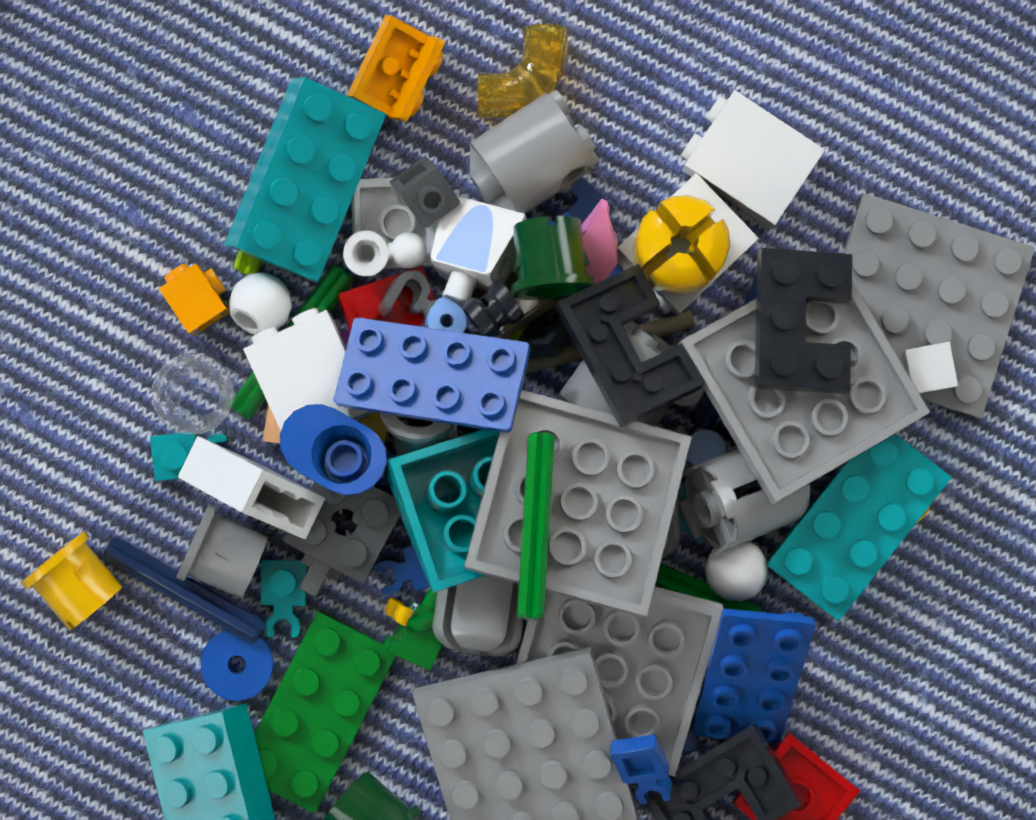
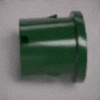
(549, 259)
(371, 801)

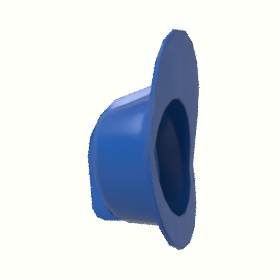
(333, 449)

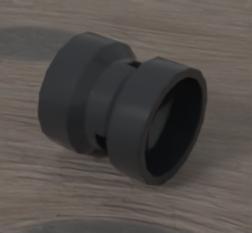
(493, 310)

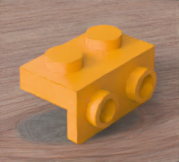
(397, 69)

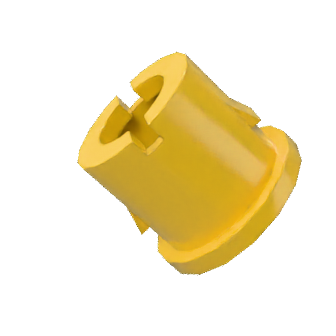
(73, 582)

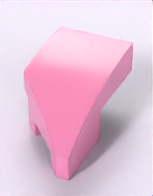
(600, 243)

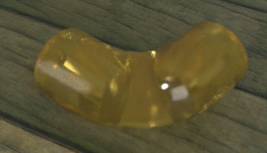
(537, 73)

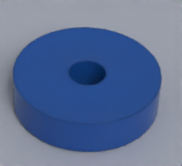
(231, 684)

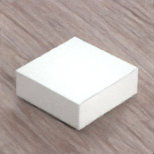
(931, 367)

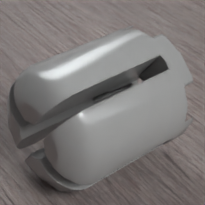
(721, 518)
(479, 617)

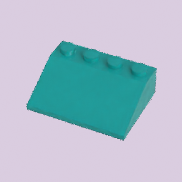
(440, 500)

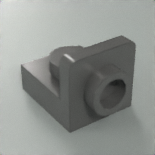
(425, 192)

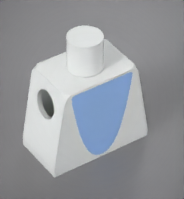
(474, 247)

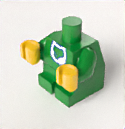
(414, 636)

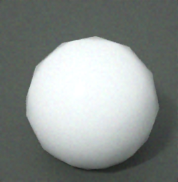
(260, 303)
(737, 572)

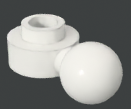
(406, 250)

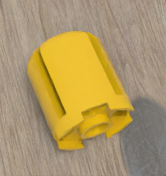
(687, 219)

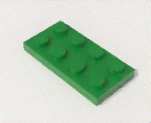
(319, 709)

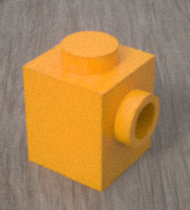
(195, 297)

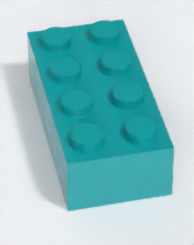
(305, 178)
(857, 523)
(209, 767)

